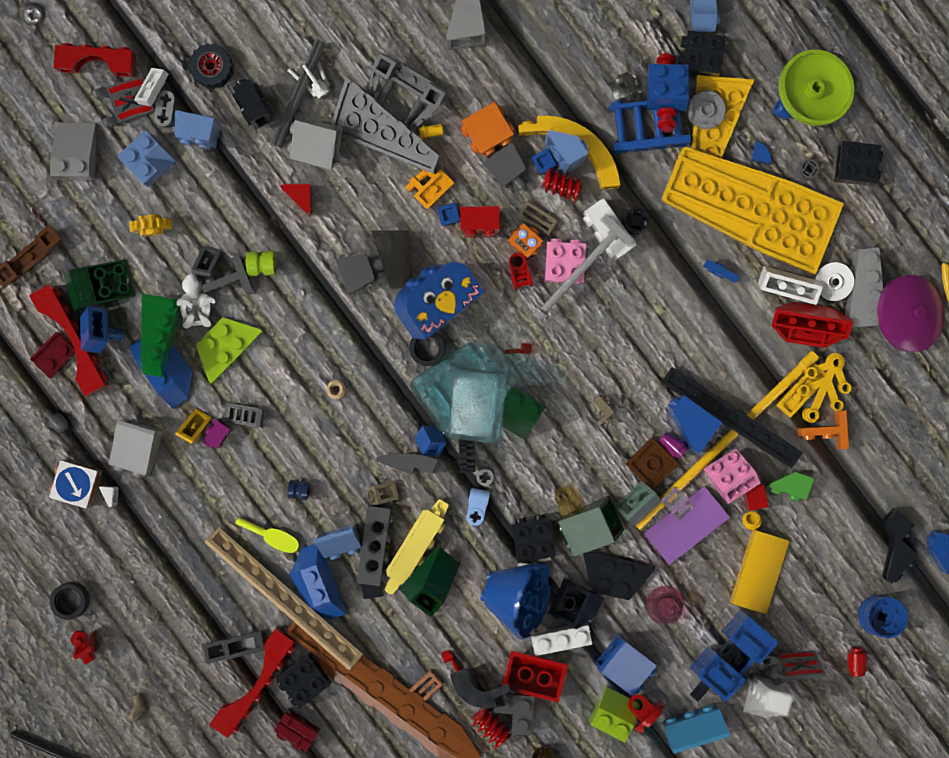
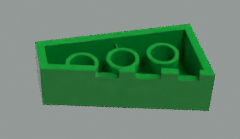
(158, 329)

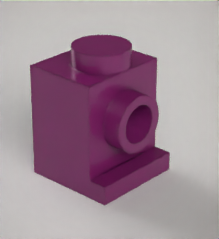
(216, 434)

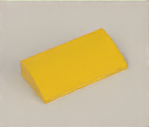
(759, 571)

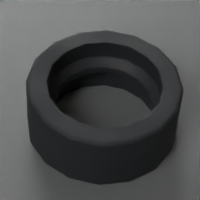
(425, 362)
(54, 600)

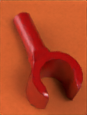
(447, 656)

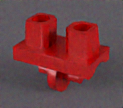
(84, 646)

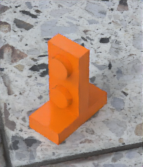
(840, 430)

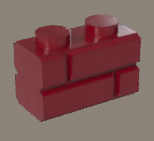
(296, 730)

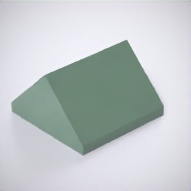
(638, 503)

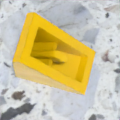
(194, 426)

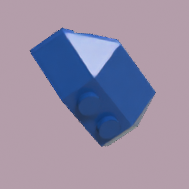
(176, 380)
(316, 583)

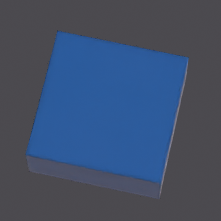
(543, 161)
(448, 214)

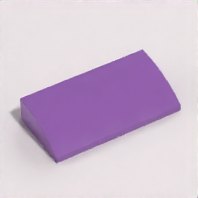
(675, 536)

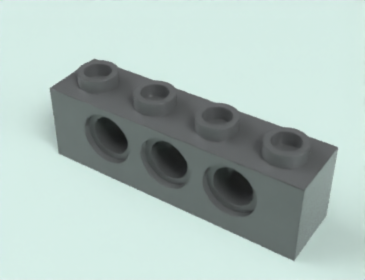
(365, 574)

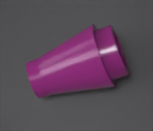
(673, 445)

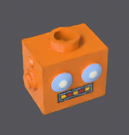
(525, 240)

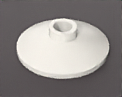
(828, 274)

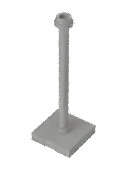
(614, 233)

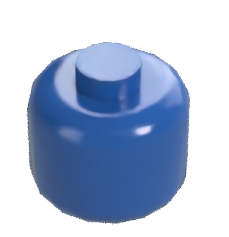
(780, 111)

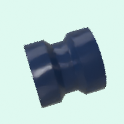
(298, 490)

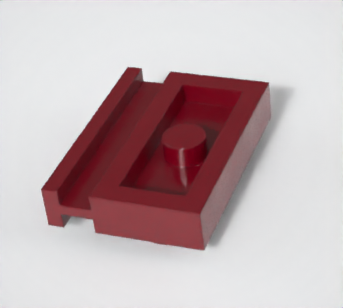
(53, 355)

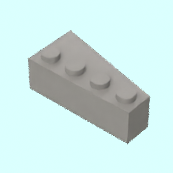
(867, 288)

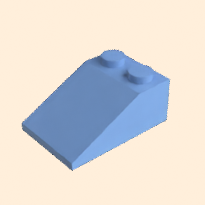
(339, 541)

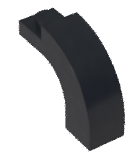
(471, 691)

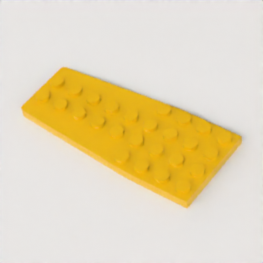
(754, 208)

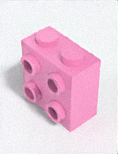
(563, 260)
(732, 476)

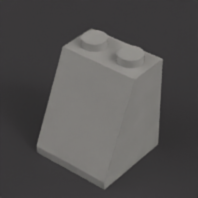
(466, 25)
(315, 143)
(134, 447)

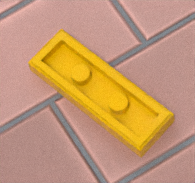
(792, 401)

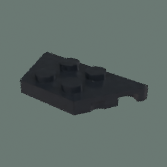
(615, 575)

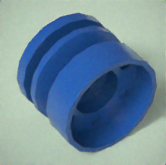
(893, 616)

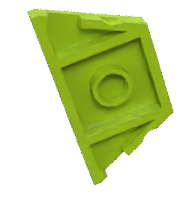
(224, 345)

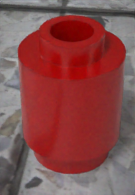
(857, 661)

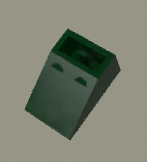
(98, 284)
(431, 581)

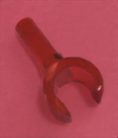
(525, 349)

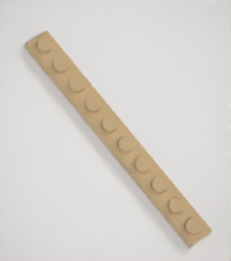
(283, 598)

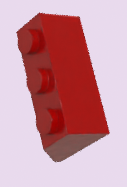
(535, 675)

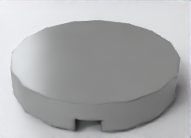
(706, 110)

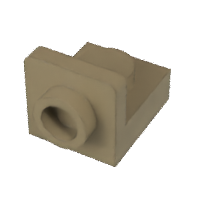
(382, 493)

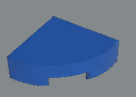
(761, 154)

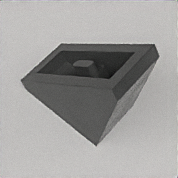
(207, 262)

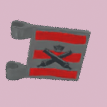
(122, 101)
(795, 666)

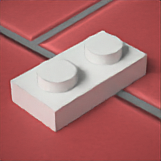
(151, 87)

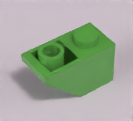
(792, 483)

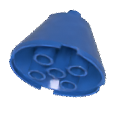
(518, 597)

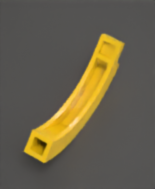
(597, 152)

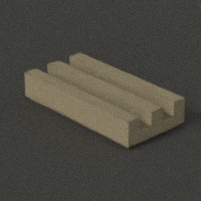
(534, 225)

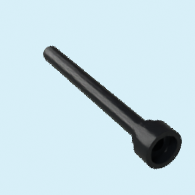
(39, 745)

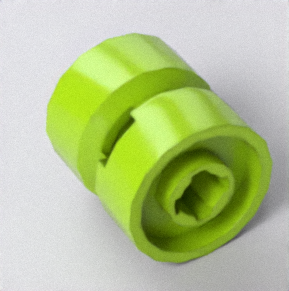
(261, 263)

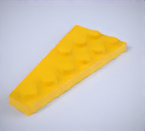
(734, 93)

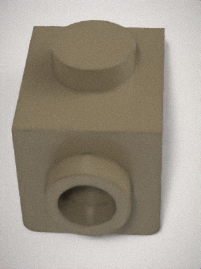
(603, 404)

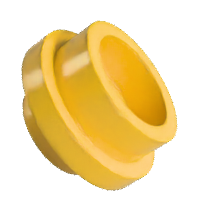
(752, 520)

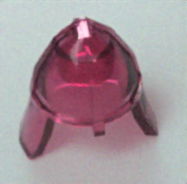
(665, 605)

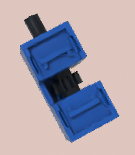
(725, 669)

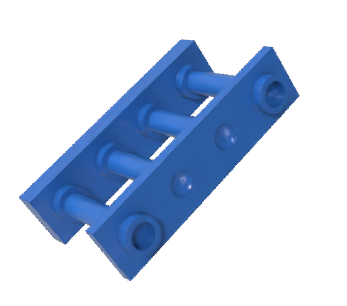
(642, 143)

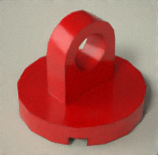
(647, 714)

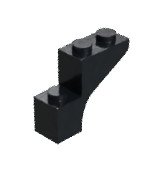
(899, 554)

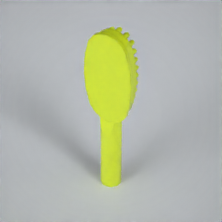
(274, 537)

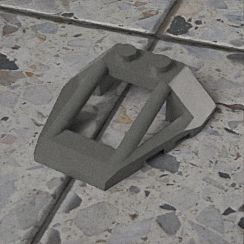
(398, 72)

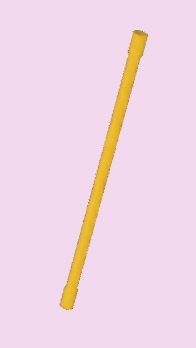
(806, 362)

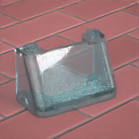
(434, 390)
(475, 401)

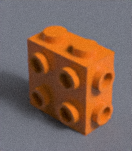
(487, 130)

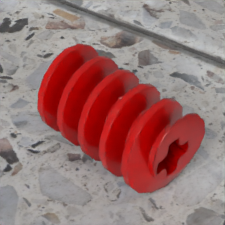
(562, 185)
(491, 727)

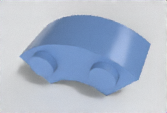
(704, 15)

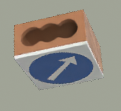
(75, 483)

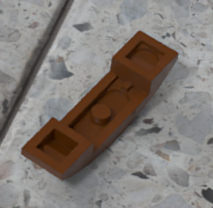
(29, 257)

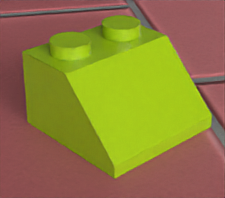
(613, 715)

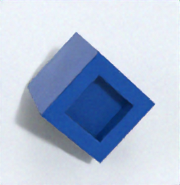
(430, 441)

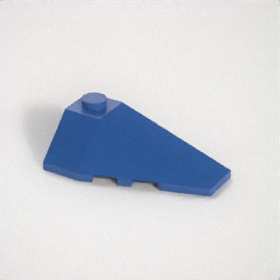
(939, 549)

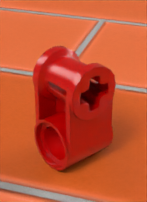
(520, 273)

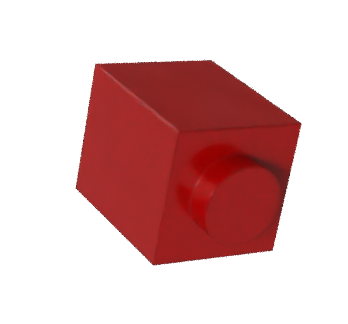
(755, 498)

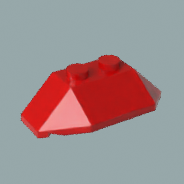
(811, 324)

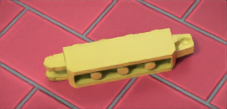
(415, 545)

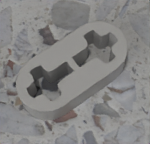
(160, 108)

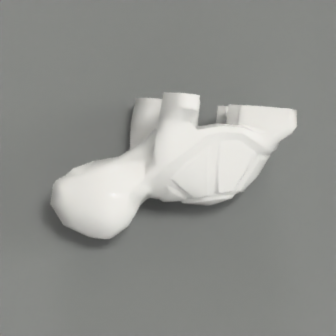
(194, 304)

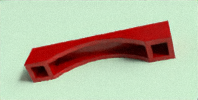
(88, 375)
(230, 714)

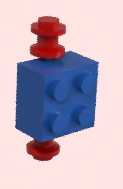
(667, 90)

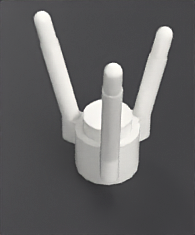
(320, 87)

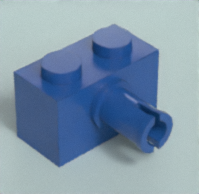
(95, 330)

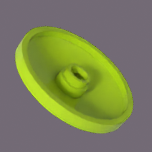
(816, 87)

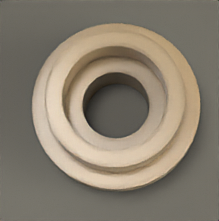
(329, 389)

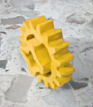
(150, 225)

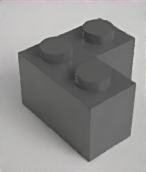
(521, 708)

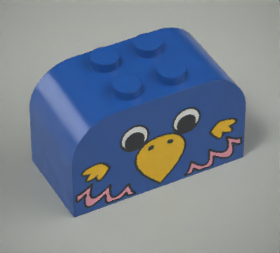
(435, 297)

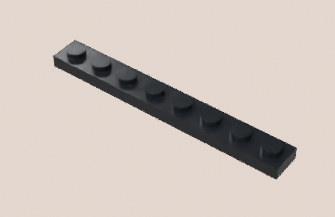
(733, 418)

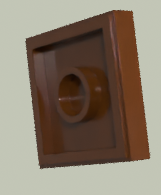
(652, 463)

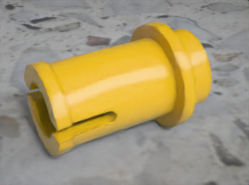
(430, 131)

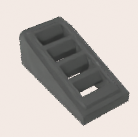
(258, 418)

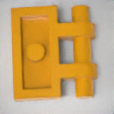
(432, 190)

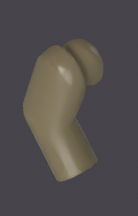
(138, 709)

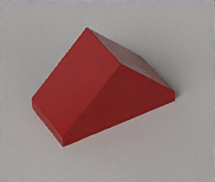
(300, 194)

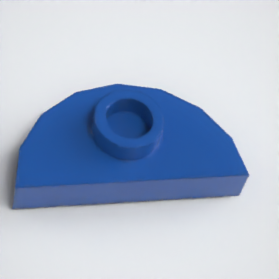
(719, 270)

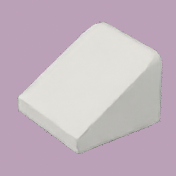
(110, 495)

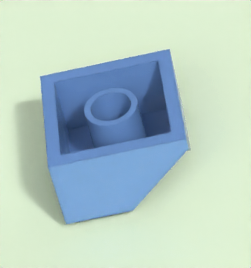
(196, 129)
(146, 158)

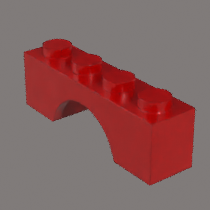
(72, 58)

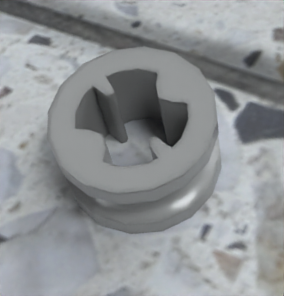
(488, 481)

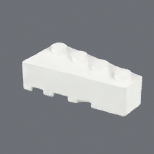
(766, 698)

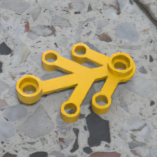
(825, 385)

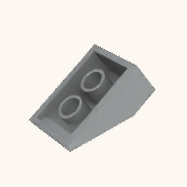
(74, 151)

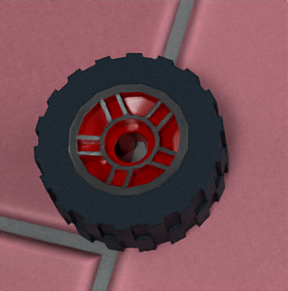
(200, 63)

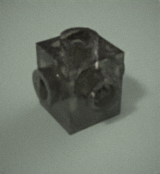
(626, 87)

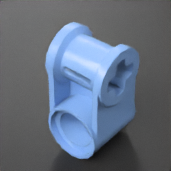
(477, 502)

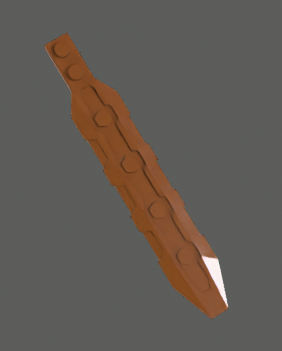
(391, 698)

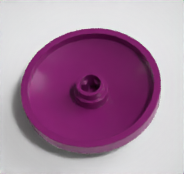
(910, 313)

